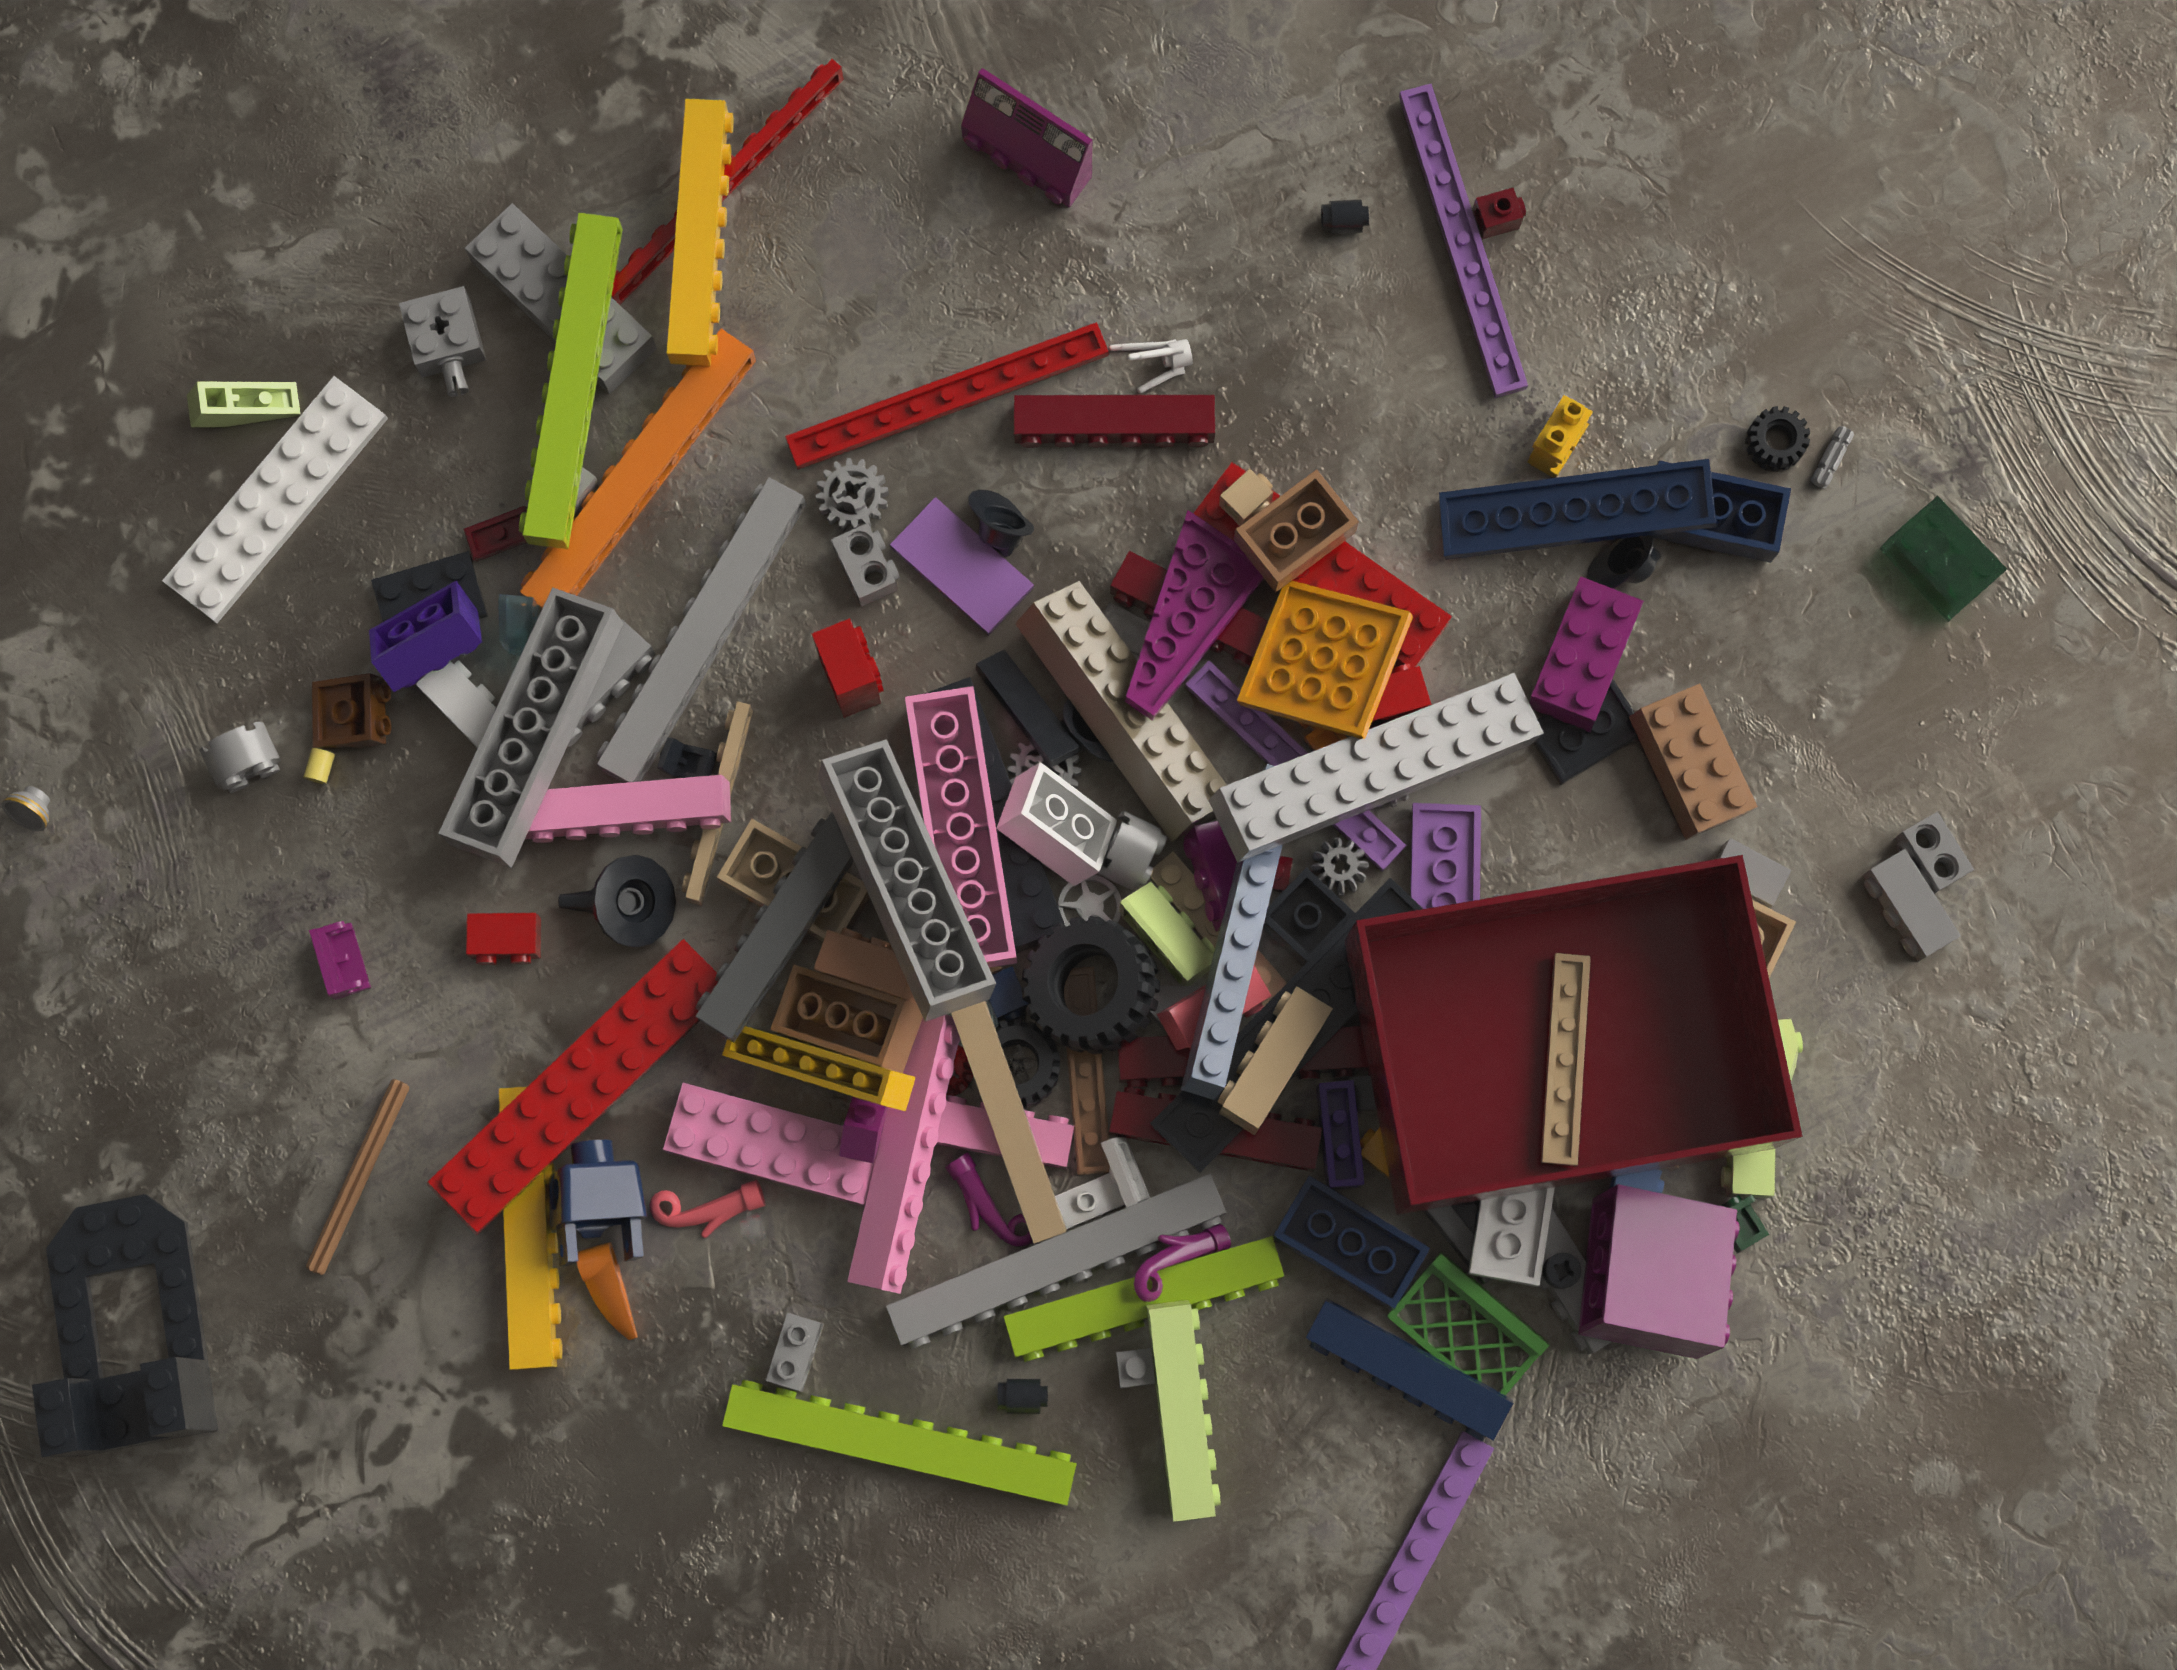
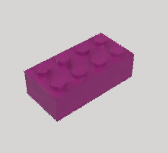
(1585, 654)

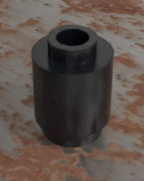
(1344, 216)
(1022, 1396)

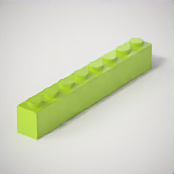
(1118, 1305)

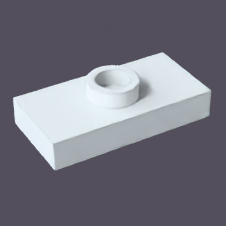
(1125, 1171)
(1089, 1201)

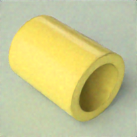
(319, 766)

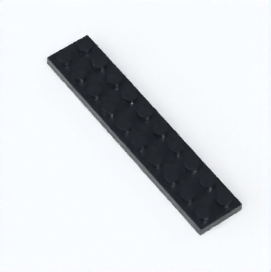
(1193, 1121)

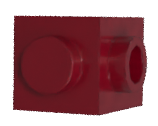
(1498, 213)

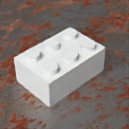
(1057, 824)

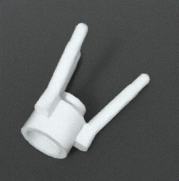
(1173, 353)

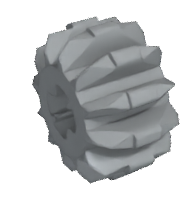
(1351, 864)

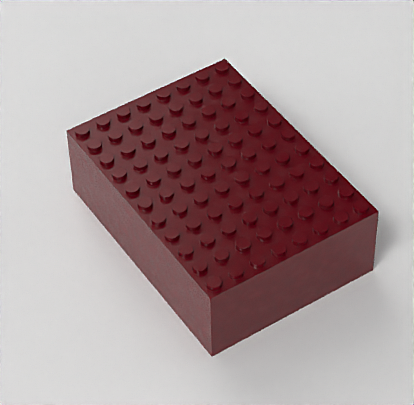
(1675, 1042)

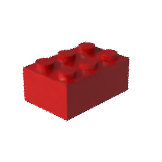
(849, 667)

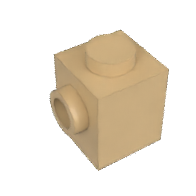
(1246, 496)

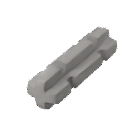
(1832, 457)

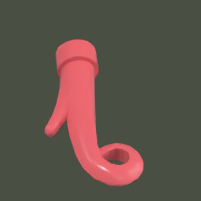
(715, 1212)

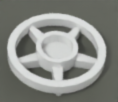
(1090, 903)

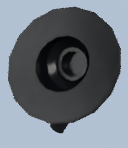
(629, 901)

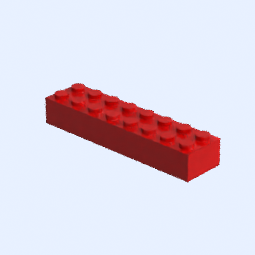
(1349, 573)

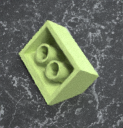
(1167, 933)

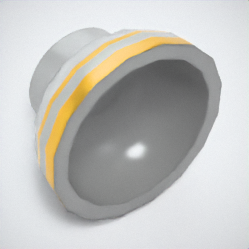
(28, 808)

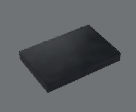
(1573, 750)

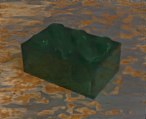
(1943, 558)

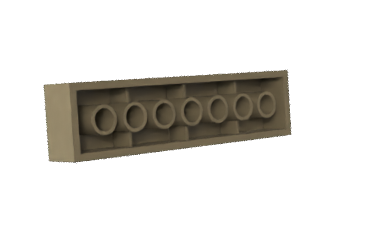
(1095, 675)

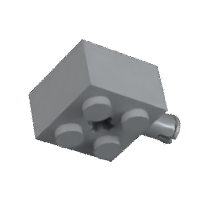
(445, 352)

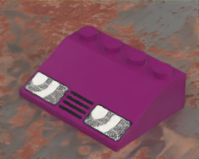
(1027, 139)

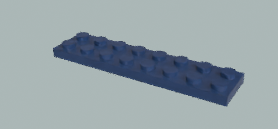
(1577, 509)

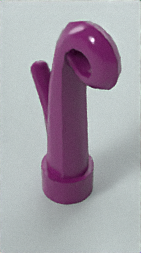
(981, 1203)
(1181, 1250)

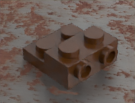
(350, 712)

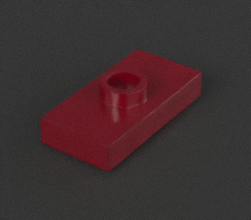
(495, 535)

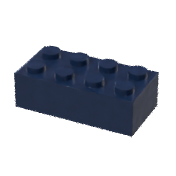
(1747, 519)
(1350, 1243)

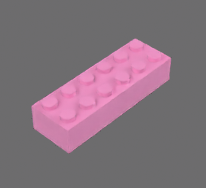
(765, 1144)

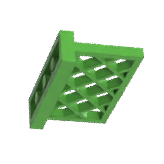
(1486, 1305)

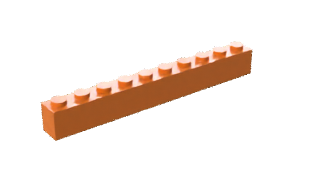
(641, 470)

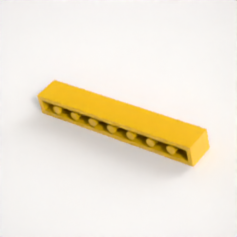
(698, 232)
(531, 1272)

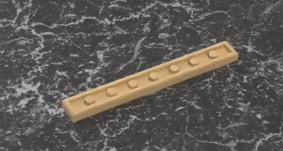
(1009, 1122)

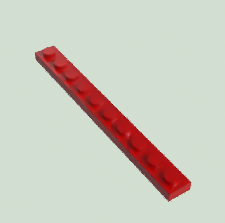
(754, 152)
(947, 395)

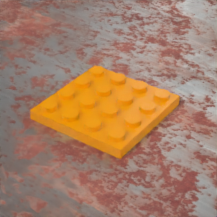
(1325, 659)

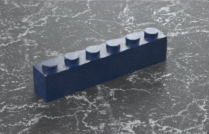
(1410, 1370)

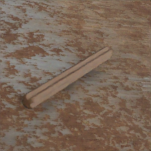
(357, 1177)

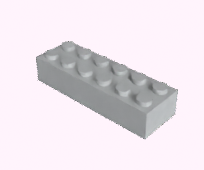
(531, 272)

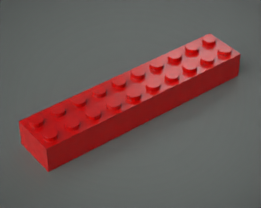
(575, 1089)

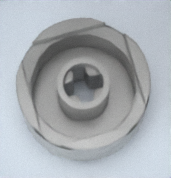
(240, 756)
(1132, 851)

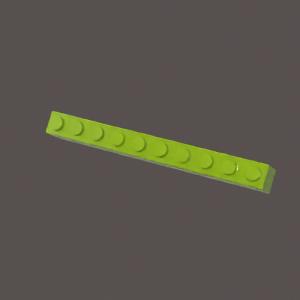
(572, 381)
(900, 1444)

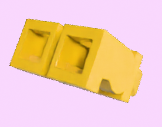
(1559, 436)

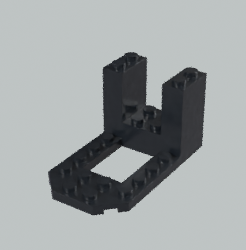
(137, 1408)

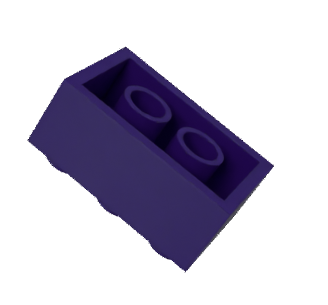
(425, 637)

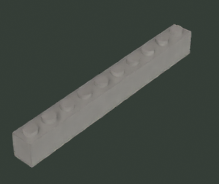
(702, 632)
(1054, 1261)

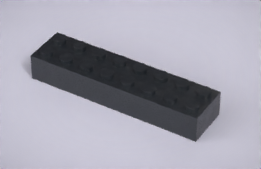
(1027, 888)

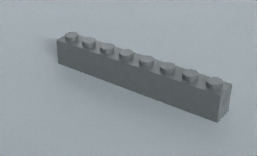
(777, 931)

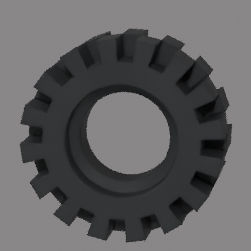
(1777, 419)

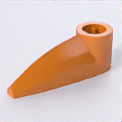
(606, 1286)

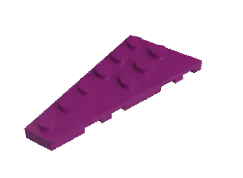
(1198, 599)

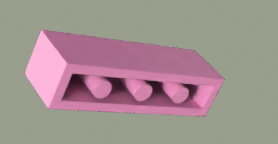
(971, 1130)

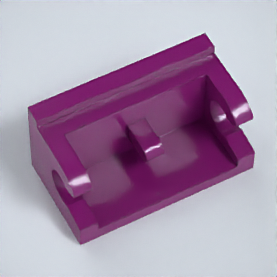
(340, 959)

